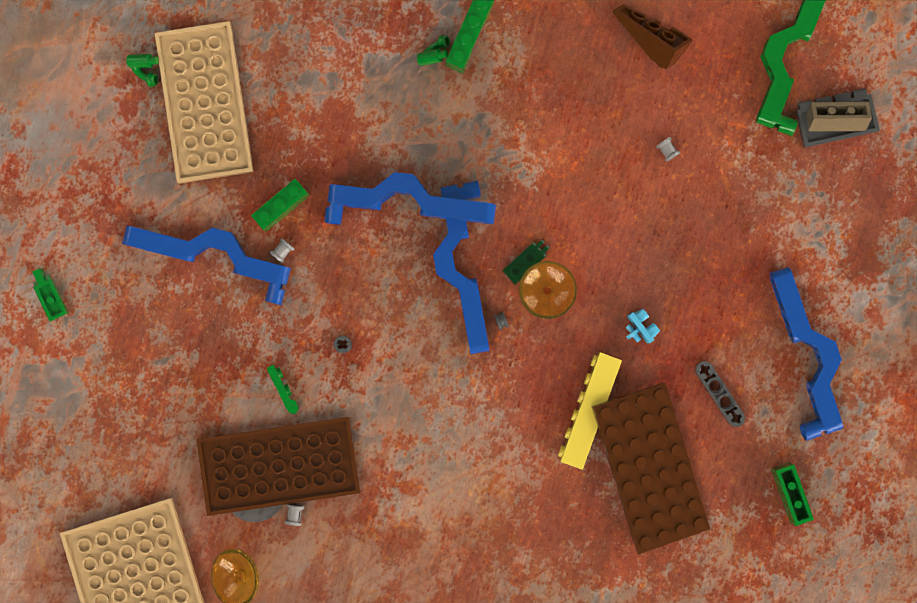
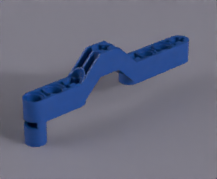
(406, 184)
(217, 239)
(446, 270)
(825, 350)

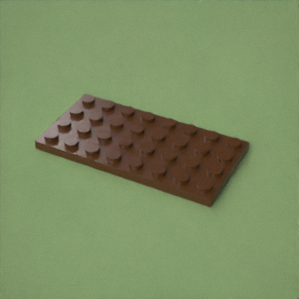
(278, 466)
(651, 468)

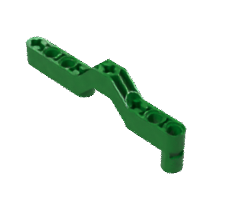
(781, 83)

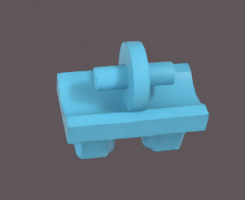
(647, 333)

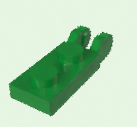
(283, 390)

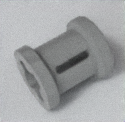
(668, 149)
(281, 250)
(294, 514)

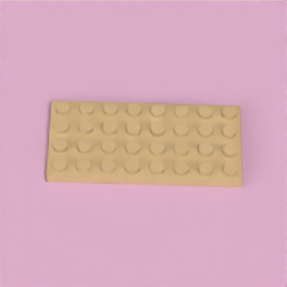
(204, 102)

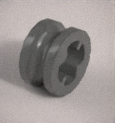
(501, 320)
(342, 350)

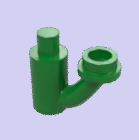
(432, 53)
(139, 61)

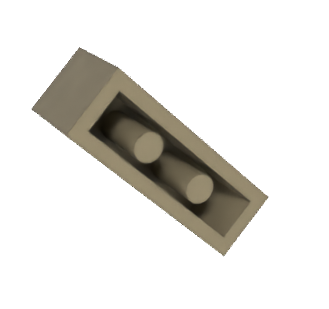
(838, 116)

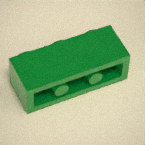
(280, 205)
(792, 494)

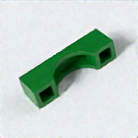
(468, 34)

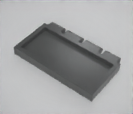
(815, 138)

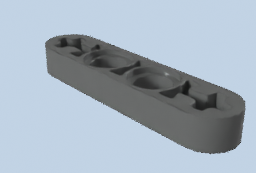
(721, 392)

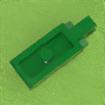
(48, 295)

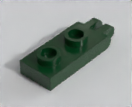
(529, 257)

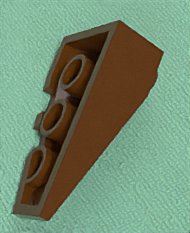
(658, 42)

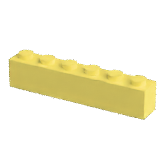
(584, 425)

